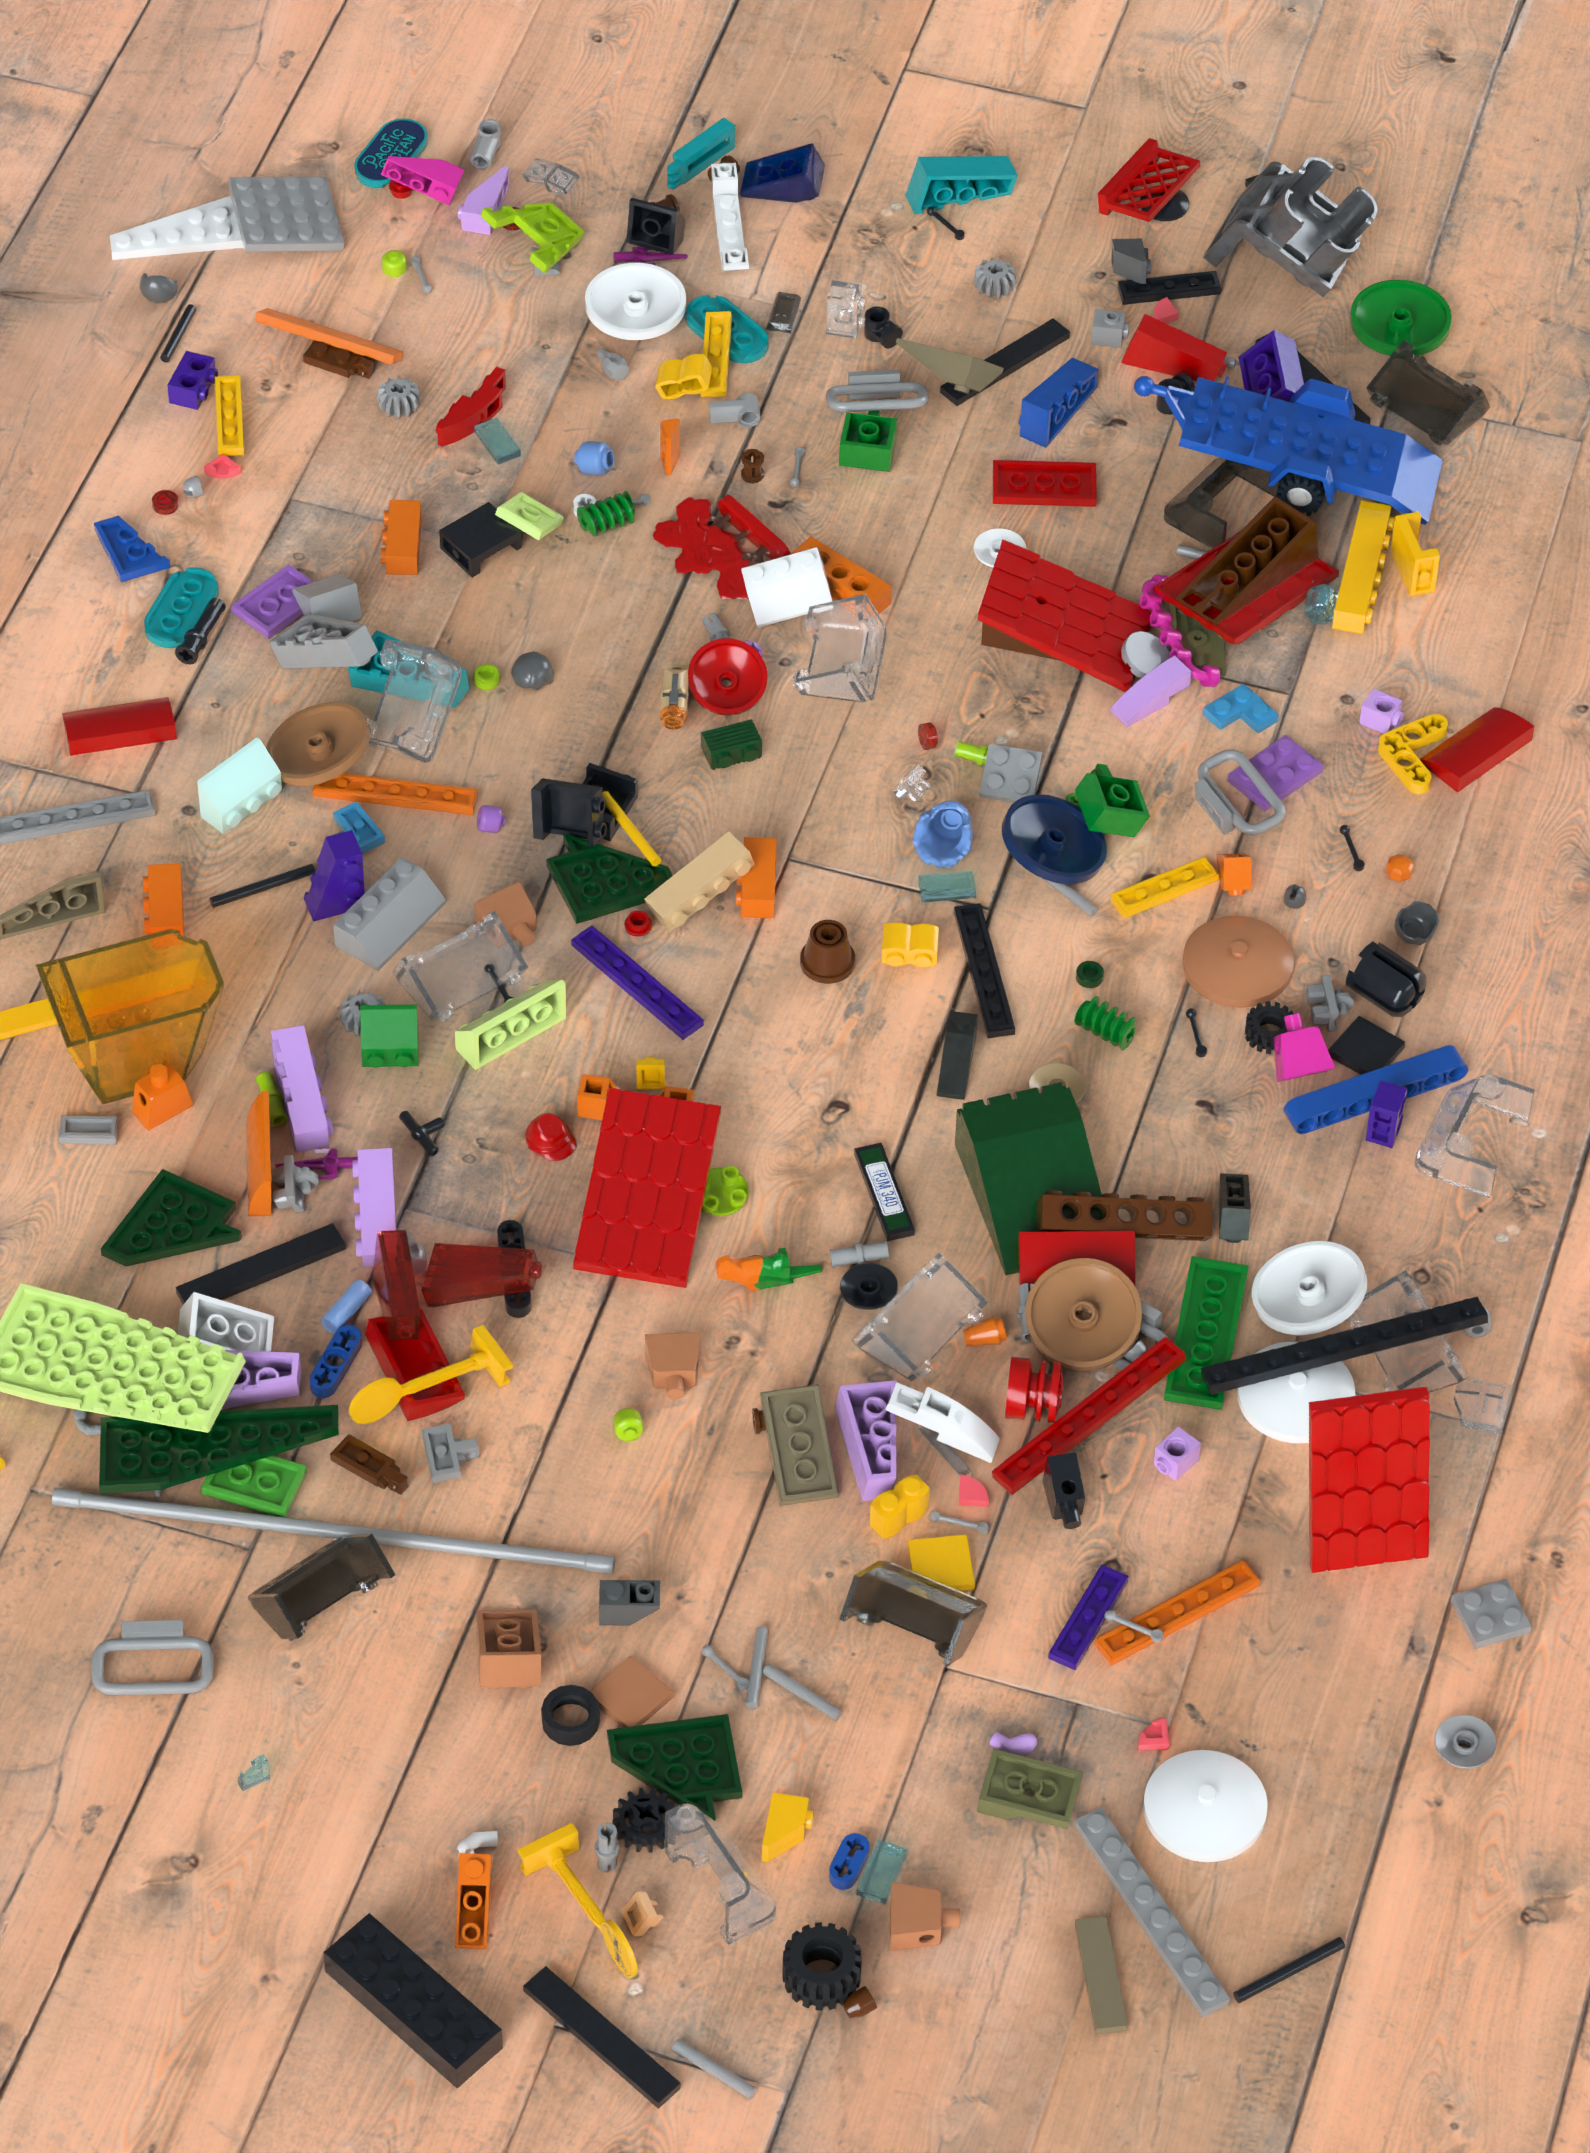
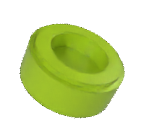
(486, 677)

